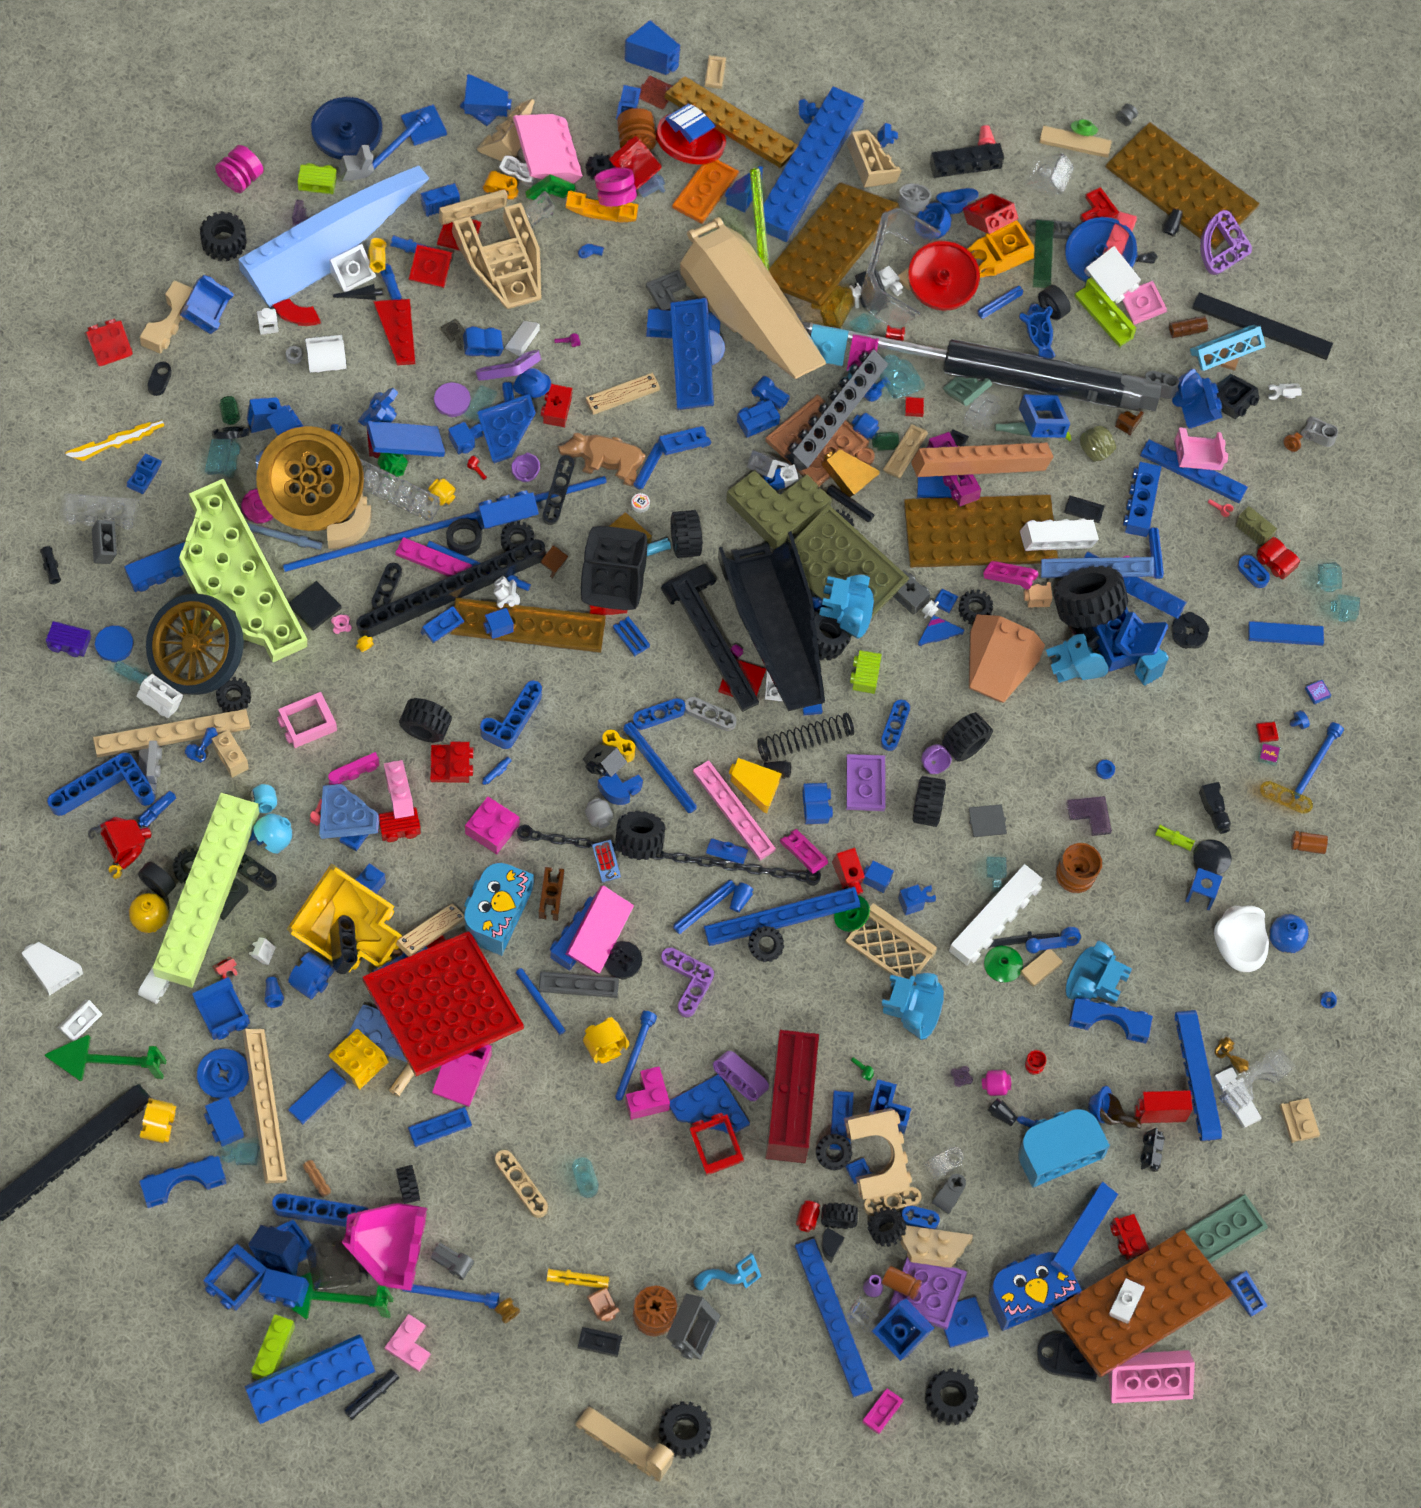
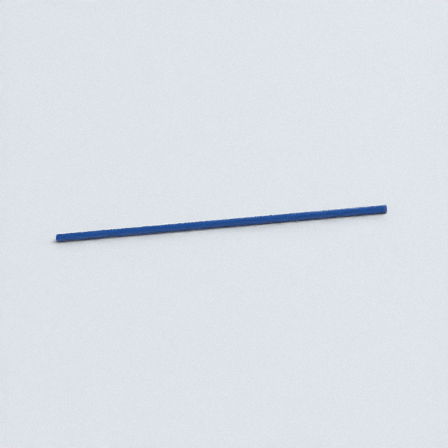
(420, 530)

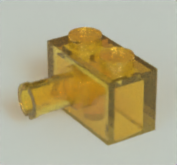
(836, 307)

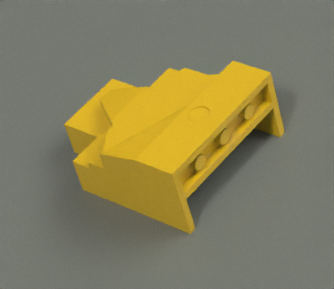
(342, 895)

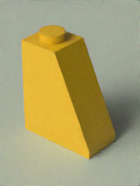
(755, 782)

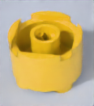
(605, 1040)
(157, 1120)

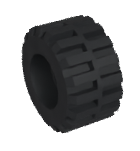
(223, 247)
(686, 533)
(829, 647)
(425, 720)
(967, 736)
(929, 801)
(640, 835)
(939, 1408)
(697, 1417)

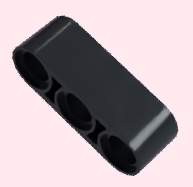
(699, 576)
(343, 944)

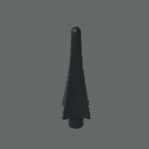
(368, 292)

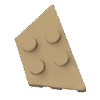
(934, 1246)

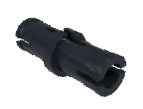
(50, 565)

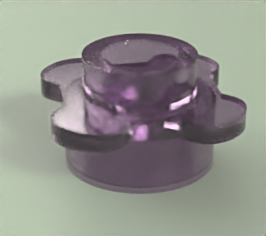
(958, 1082)

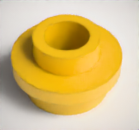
(365, 643)

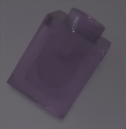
(299, 213)

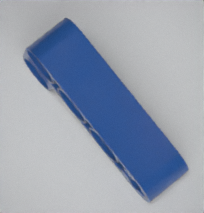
(515, 714)

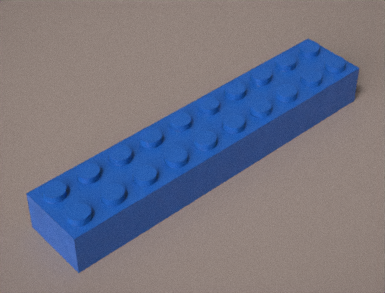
(810, 162)

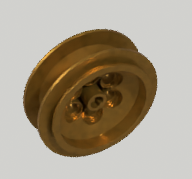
(276, 478)

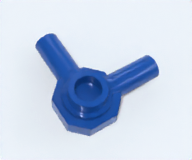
(874, 392)

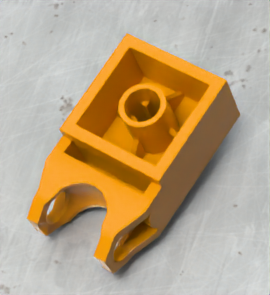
(1003, 249)

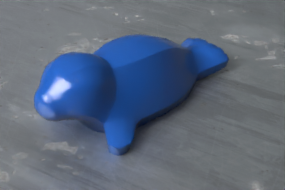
(1039, 329)

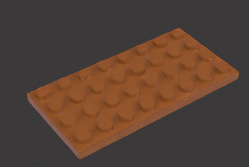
(1176, 1291)

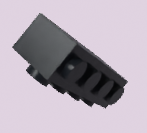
(966, 160)

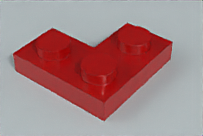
(1101, 206)

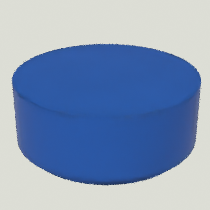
(1105, 769)

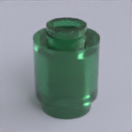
(229, 410)
(885, 441)

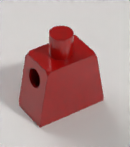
(848, 863)

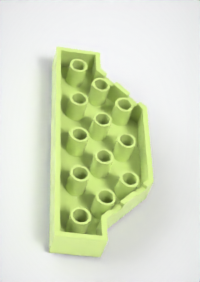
(228, 565)

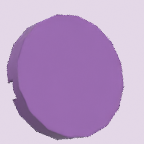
(452, 399)

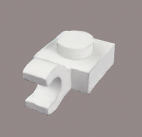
(891, 280)
(1286, 390)

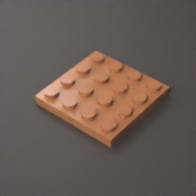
(843, 439)

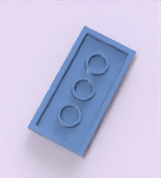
(374, 1027)

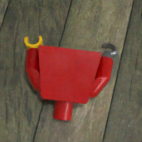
(123, 841)

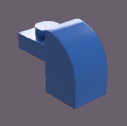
(629, 99)
(619, 792)

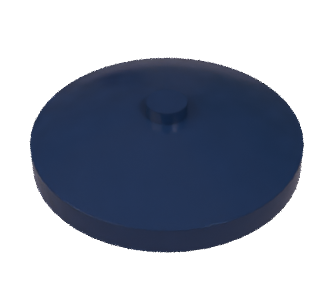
(345, 125)

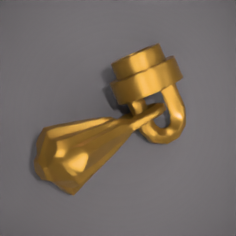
(1240, 1064)

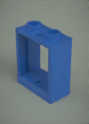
(1038, 427)
(250, 1262)

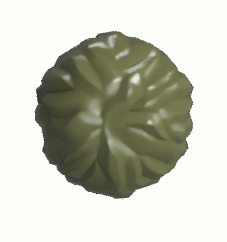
(1097, 443)

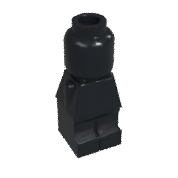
(1215, 807)

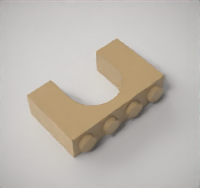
(894, 1175)

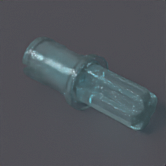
(129, 672)

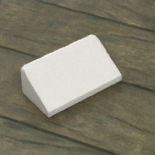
(523, 337)
(79, 1020)

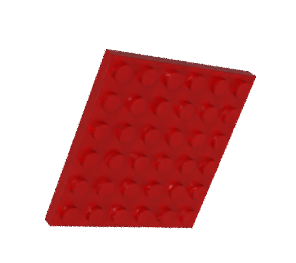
(442, 1003)

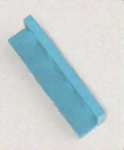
(1225, 341)

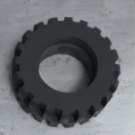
(1090, 597)

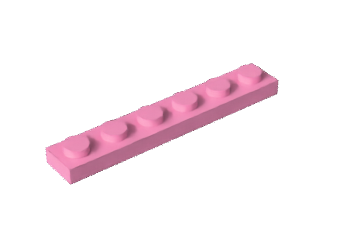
(734, 810)

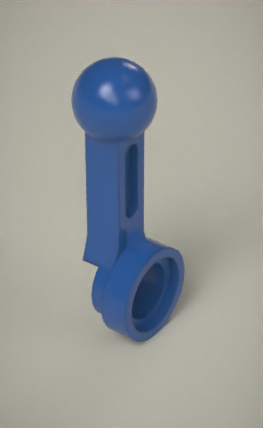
(1034, 945)

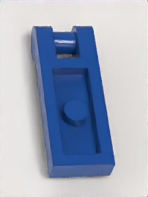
(684, 440)

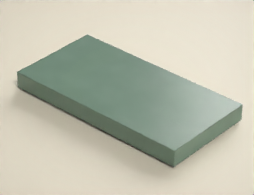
(1227, 1228)

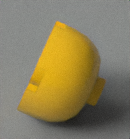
(148, 912)

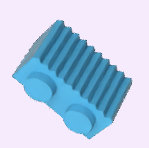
(1151, 666)

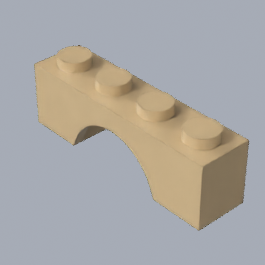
(157, 335)

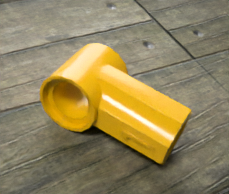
(376, 255)

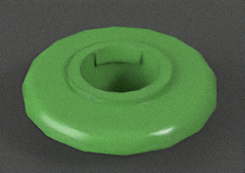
(1084, 127)

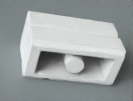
(159, 696)

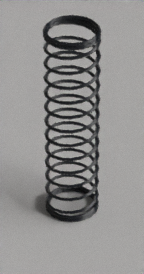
(761, 741)

